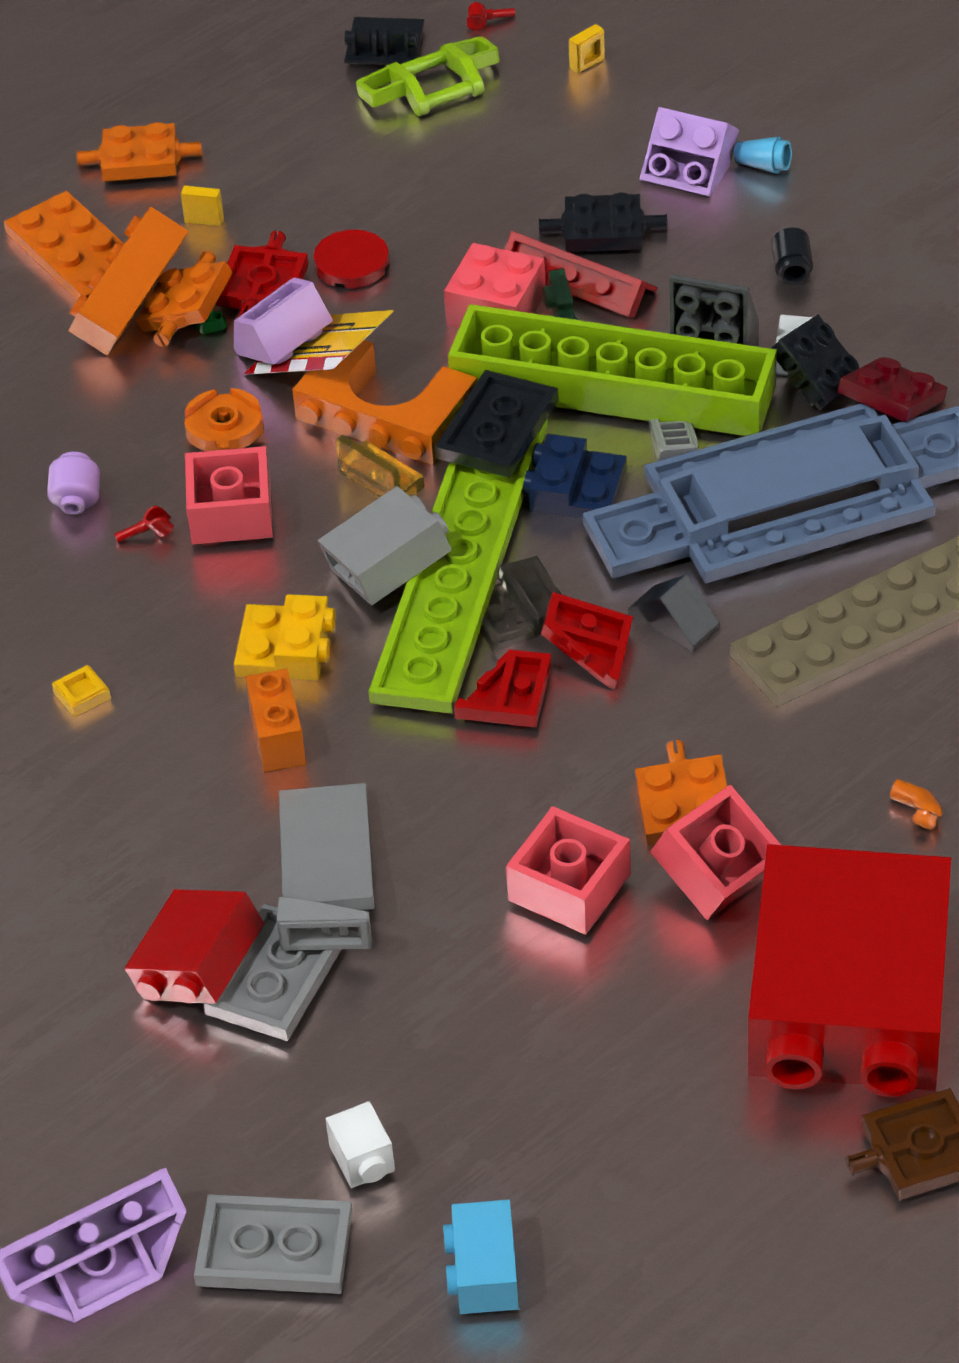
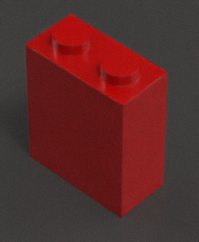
(194, 946)

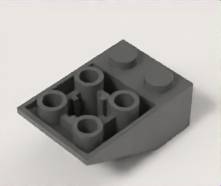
(713, 311)

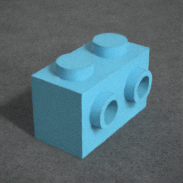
(483, 1257)

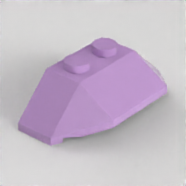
(96, 1251)

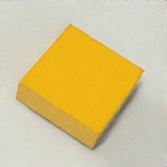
(586, 48)
(202, 205)
(81, 691)

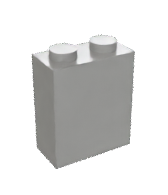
(385, 544)

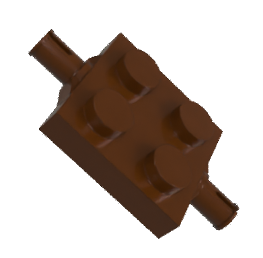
(913, 1144)

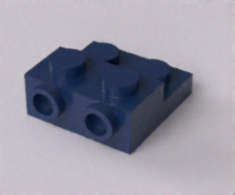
(571, 478)

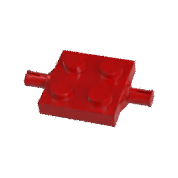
(260, 272)

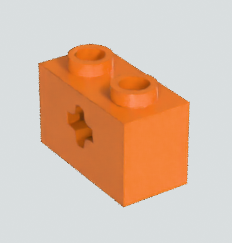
(275, 720)

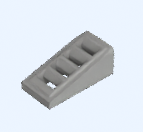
(672, 438)
(315, 926)

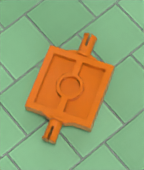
(139, 152)
(183, 297)
(676, 788)

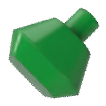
(215, 323)

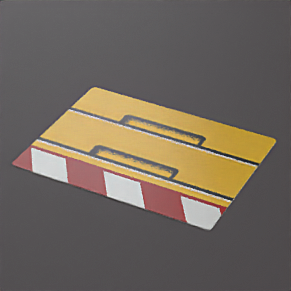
(331, 347)

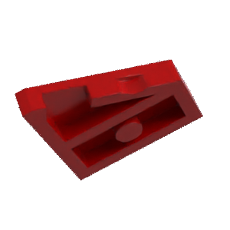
(588, 635)
(510, 691)

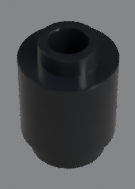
(792, 255)

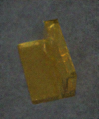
(375, 468)

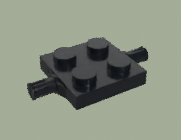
(603, 222)

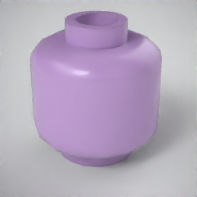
(73, 481)

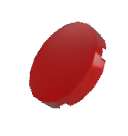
(351, 258)

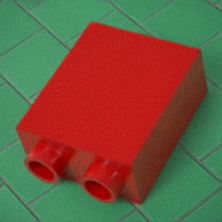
(849, 969)

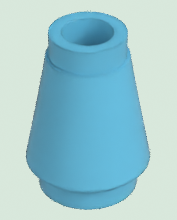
(764, 154)

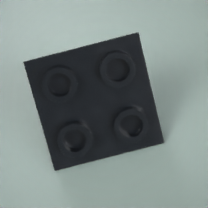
(383, 40)
(818, 358)

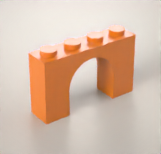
(408, 428)

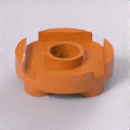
(239, 407)

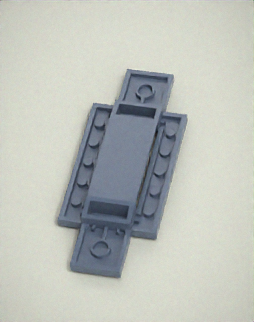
(771, 469)

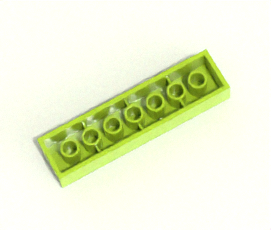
(622, 368)

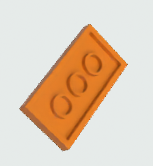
(64, 241)

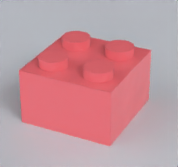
(494, 280)
(228, 495)
(715, 851)
(568, 870)

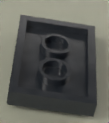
(497, 423)

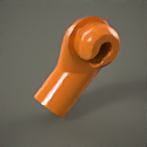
(918, 798)

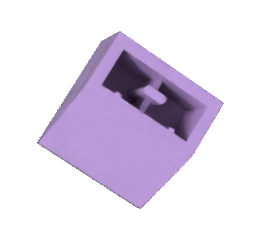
(688, 152)
(281, 323)

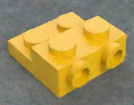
(286, 637)

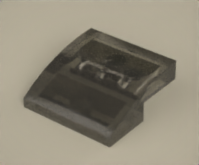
(518, 603)

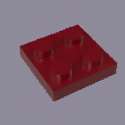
(893, 389)

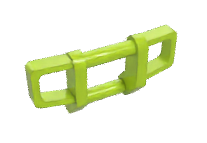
(461, 57)

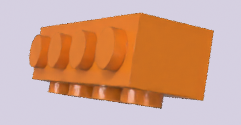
(127, 280)

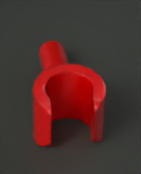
(479, 14)
(154, 518)

